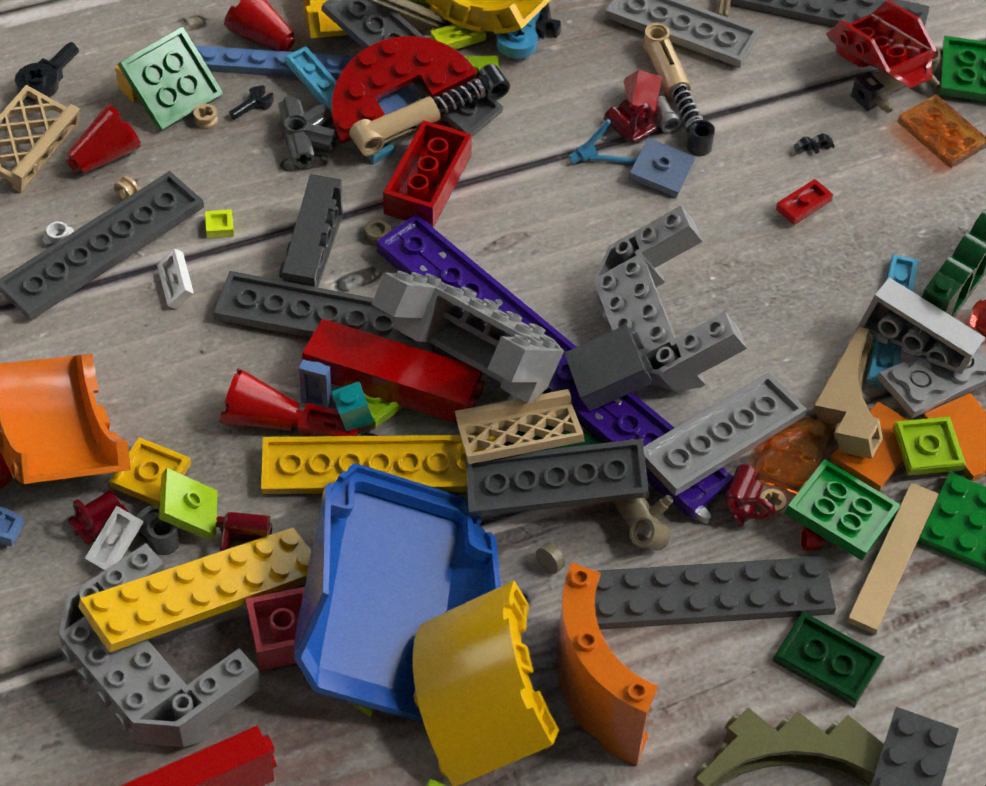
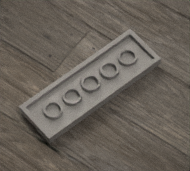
(689, 27)
(722, 433)

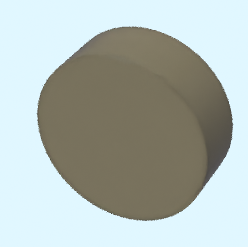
(375, 230)
(550, 558)

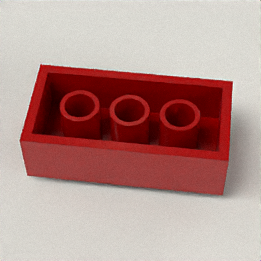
(427, 173)

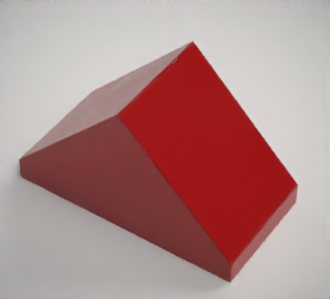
(642, 88)

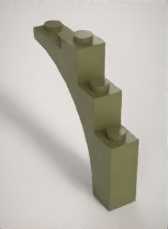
(796, 741)

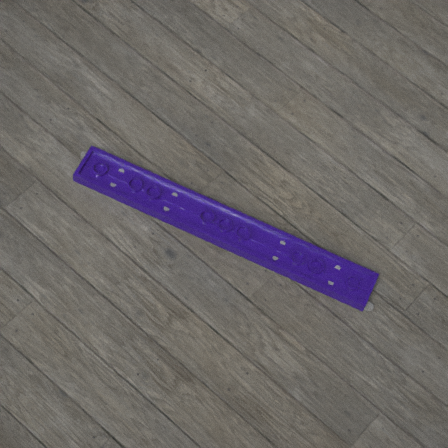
(423, 250)

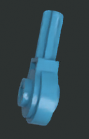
(519, 43)

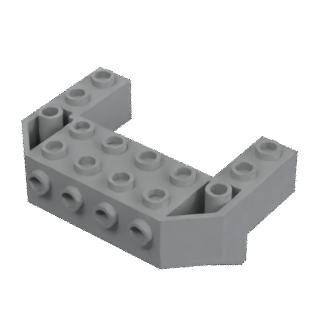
(629, 296)
(471, 331)
(139, 682)

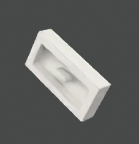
(175, 279)
(114, 539)

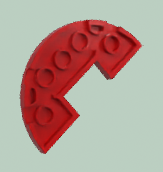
(389, 67)

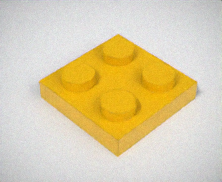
(147, 465)

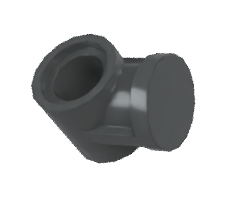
(154, 527)

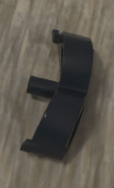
(819, 141)

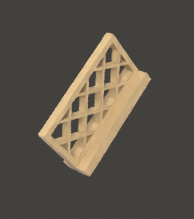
(45, 144)
(508, 417)

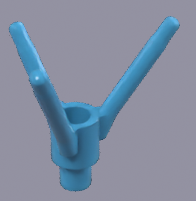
(588, 150)

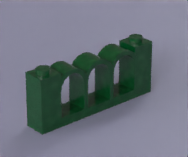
(960, 272)

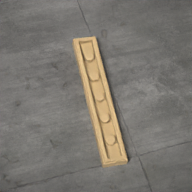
(892, 559)

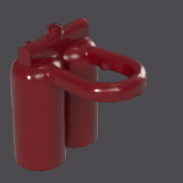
(631, 123)
(744, 496)
(92, 517)
(242, 527)

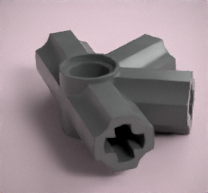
(306, 130)

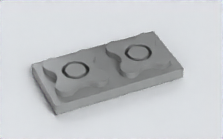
(925, 385)

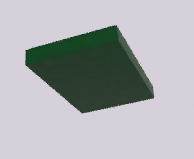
(828, 659)

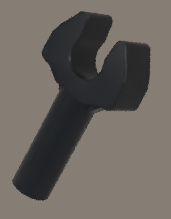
(547, 23)
(255, 100)

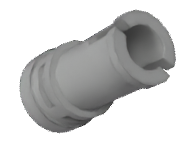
(667, 118)

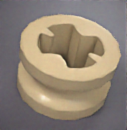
(205, 116)
(125, 187)
(774, 495)

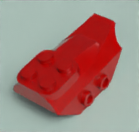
(889, 41)

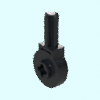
(46, 74)

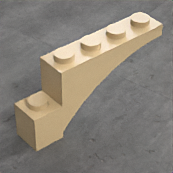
(843, 401)

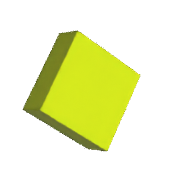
(219, 223)

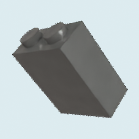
(609, 367)

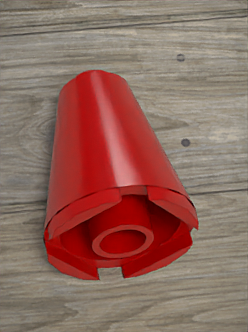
(260, 24)
(103, 142)
(258, 405)

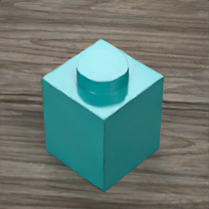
(352, 406)

